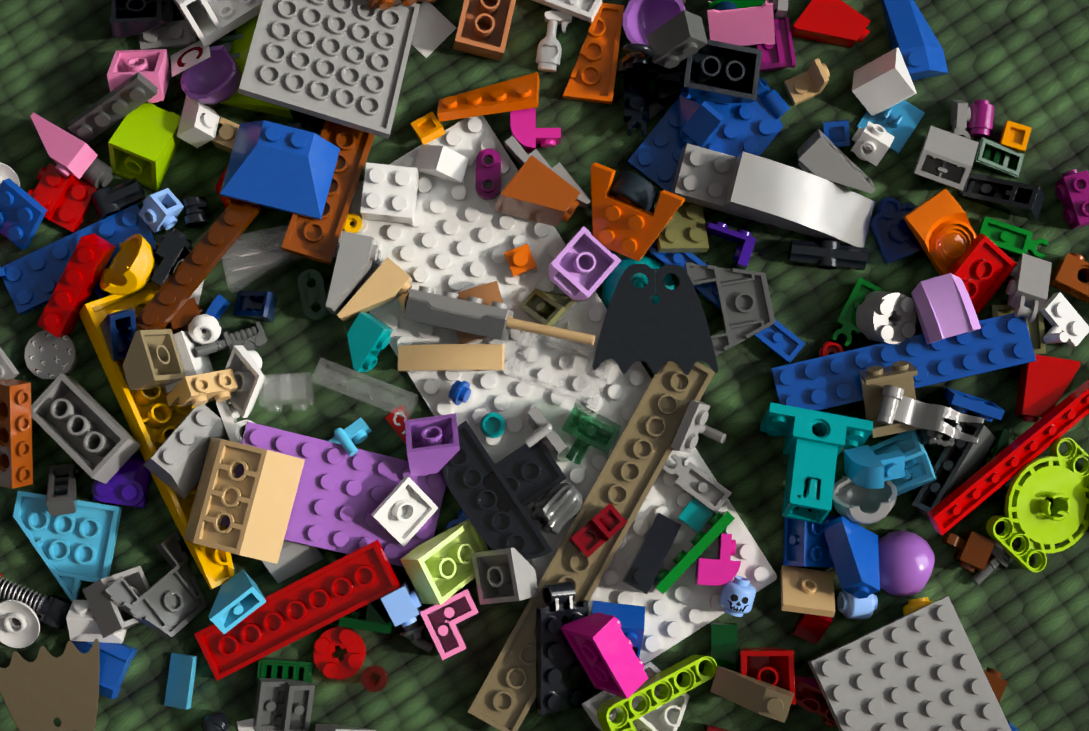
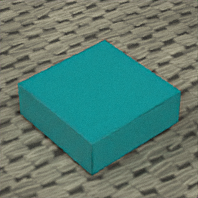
(695, 515)

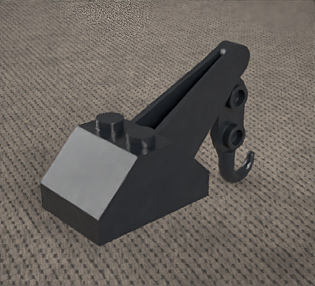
(714, 74)

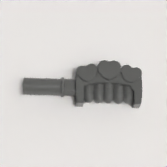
(250, 338)
(999, 557)

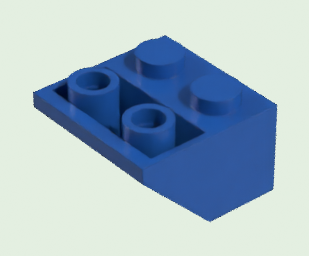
(631, 619)

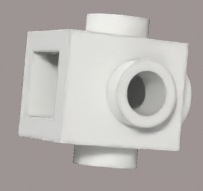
(871, 143)

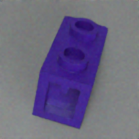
(742, 253)

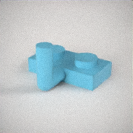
(353, 434)

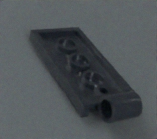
(559, 674)

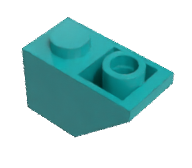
(366, 340)

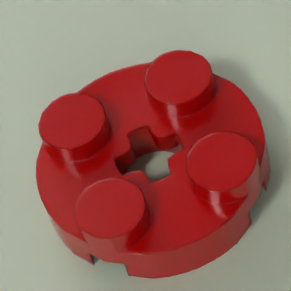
(325, 647)

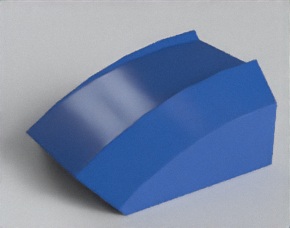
(113, 665)

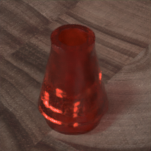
(368, 681)

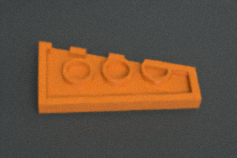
(597, 62)
(496, 98)

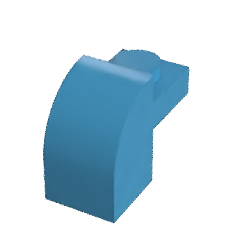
(872, 470)

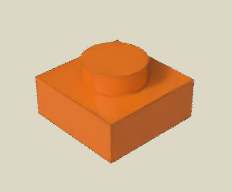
(520, 260)

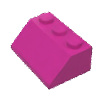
(606, 654)

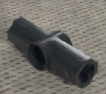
(827, 254)

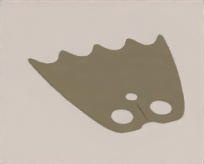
(53, 689)

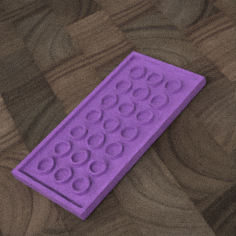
(342, 492)

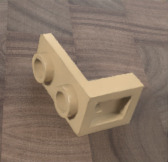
(808, 83)

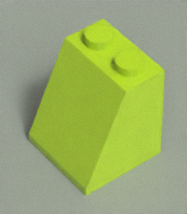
(145, 145)

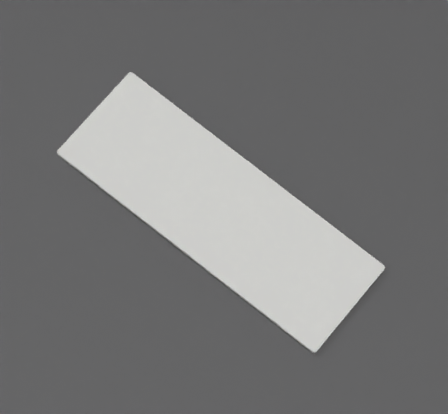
(462, 245)

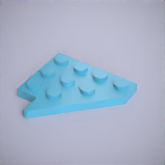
(71, 545)

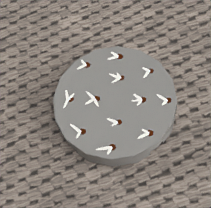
(50, 356)

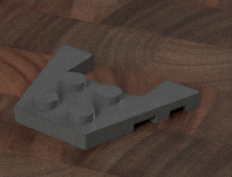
(742, 302)
(170, 600)

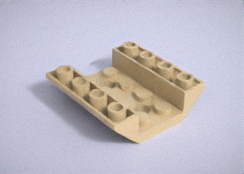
(255, 502)

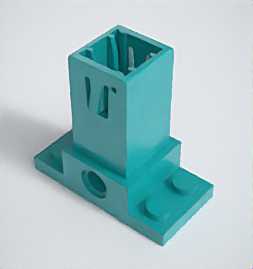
(813, 444)

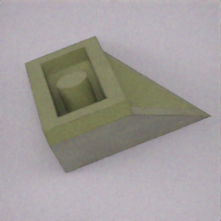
(547, 307)

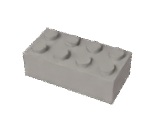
(83, 428)

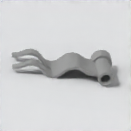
(922, 414)

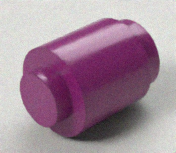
(981, 119)

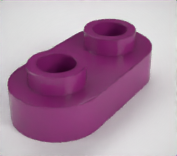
(488, 173)

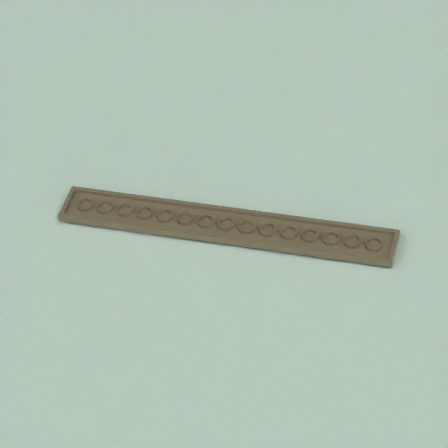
(623, 483)

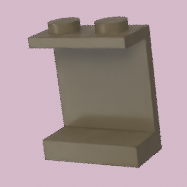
(872, 383)

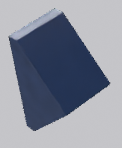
(256, 305)
(118, 332)

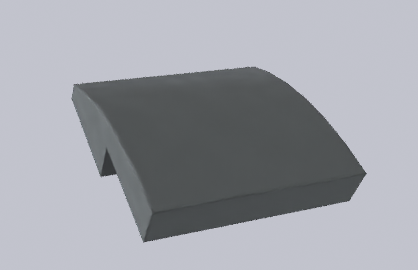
(283, 705)

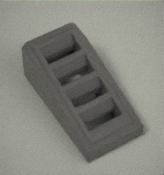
(66, 501)

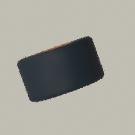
(634, 190)

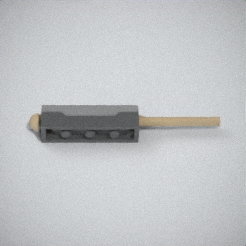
(475, 317)

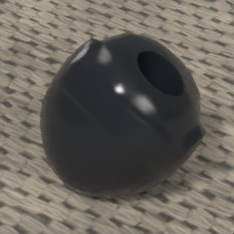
(215, 722)

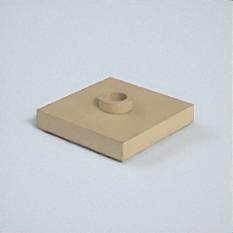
(807, 591)

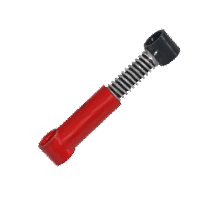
(50, 609)

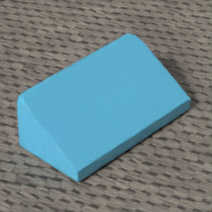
(180, 681)

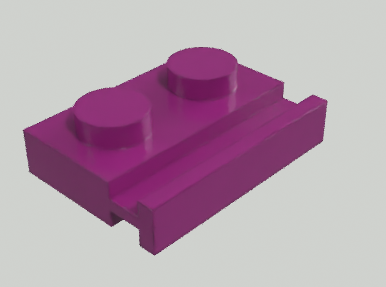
(780, 54)

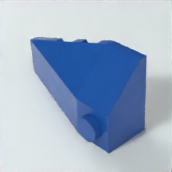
(914, 38)

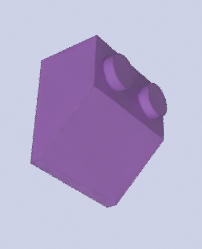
(428, 443)

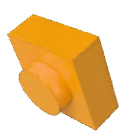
(427, 128)
(1015, 136)

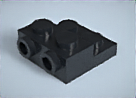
(173, 250)

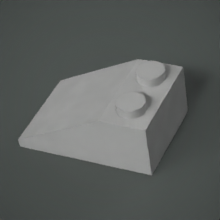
(830, 163)
(353, 266)

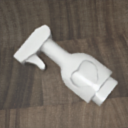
(549, 48)

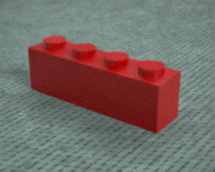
(76, 285)

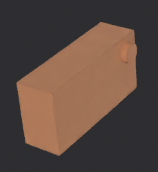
(484, 27)

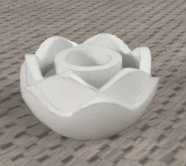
(205, 322)

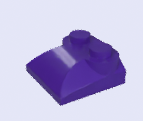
(127, 486)

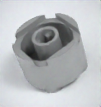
(886, 317)

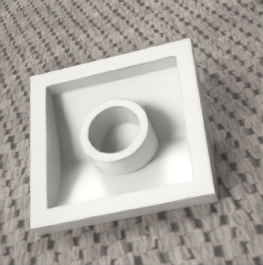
(404, 511)

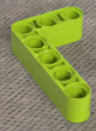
(648, 701)

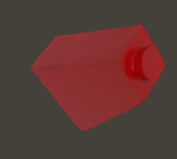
(831, 23)
(1042, 386)

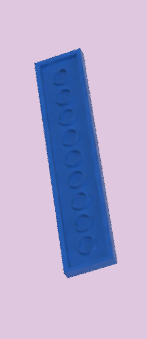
(836, 377)

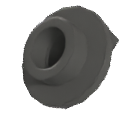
(413, 633)

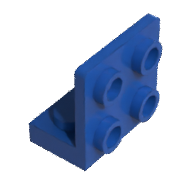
(806, 543)

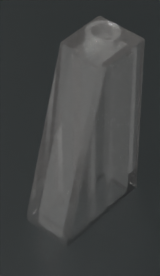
(255, 257)

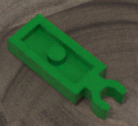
(1011, 238)
(847, 316)

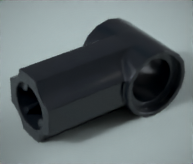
(113, 200)

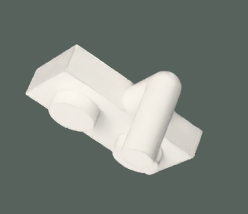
(1065, 322)

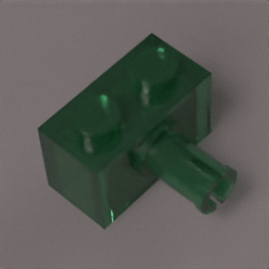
(589, 430)

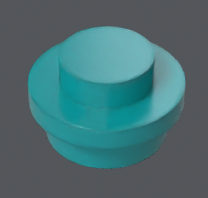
(492, 425)

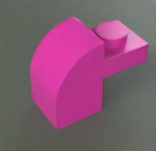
(527, 135)
(718, 570)

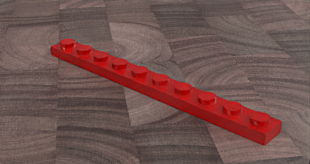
(1010, 460)

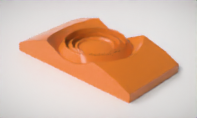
(941, 230)

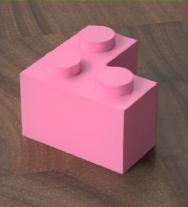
(442, 622)

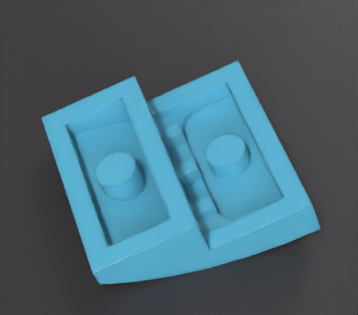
(917, 463)

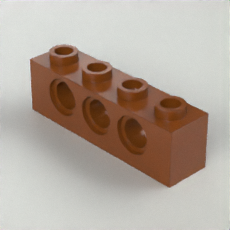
(1065, 276)
(15, 434)

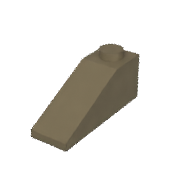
(753, 694)

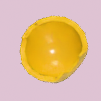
(130, 267)

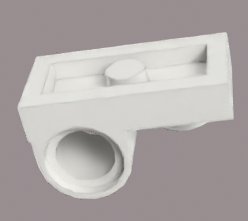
(233, 428)

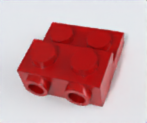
(63, 197)

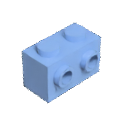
(402, 605)

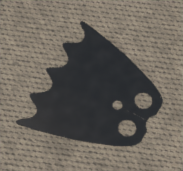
(655, 332)

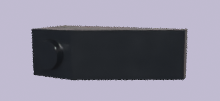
(1004, 195)
(652, 553)

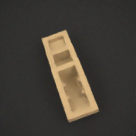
(451, 357)

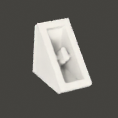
(441, 162)

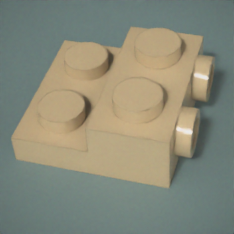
(203, 389)

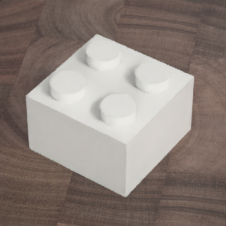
(389, 193)

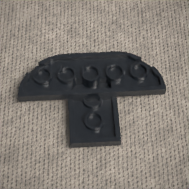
(497, 493)

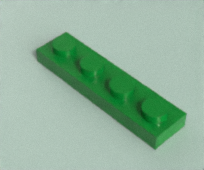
(700, 544)

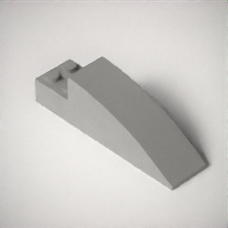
(772, 194)

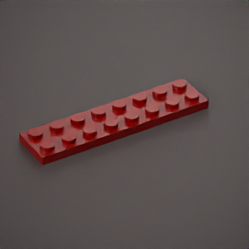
(300, 609)

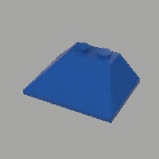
(280, 168)

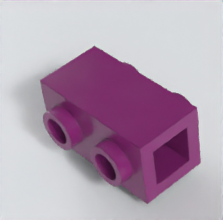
(1074, 193)

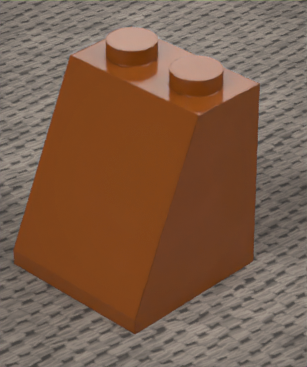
(538, 195)

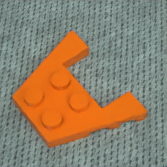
(624, 225)

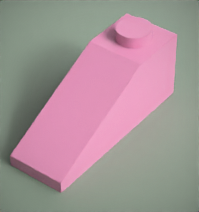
(66, 150)

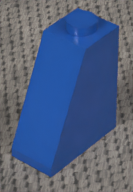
(854, 556)

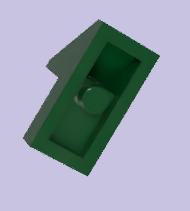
(374, 619)

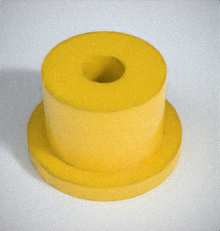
(353, 218)

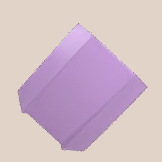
(582, 265)
(944, 308)

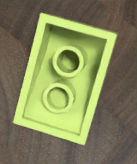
(444, 563)

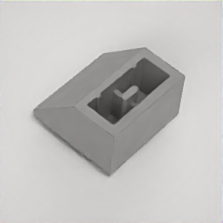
(946, 158)

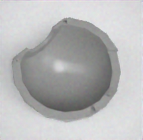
(863, 504)

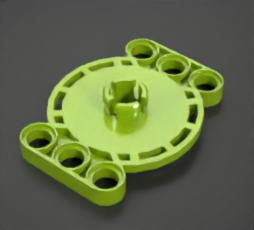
(1030, 514)

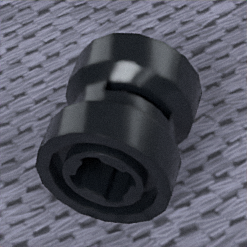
(195, 211)

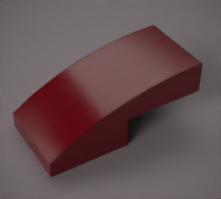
(597, 531)

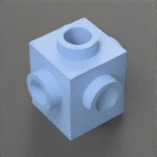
(161, 210)

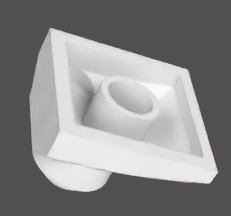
(249, 378)

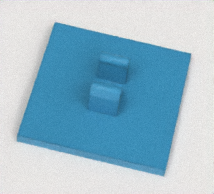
(898, 121)

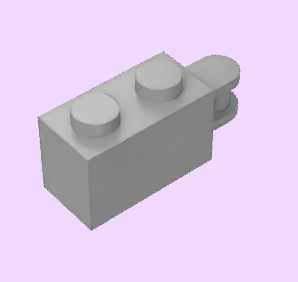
(1028, 286)

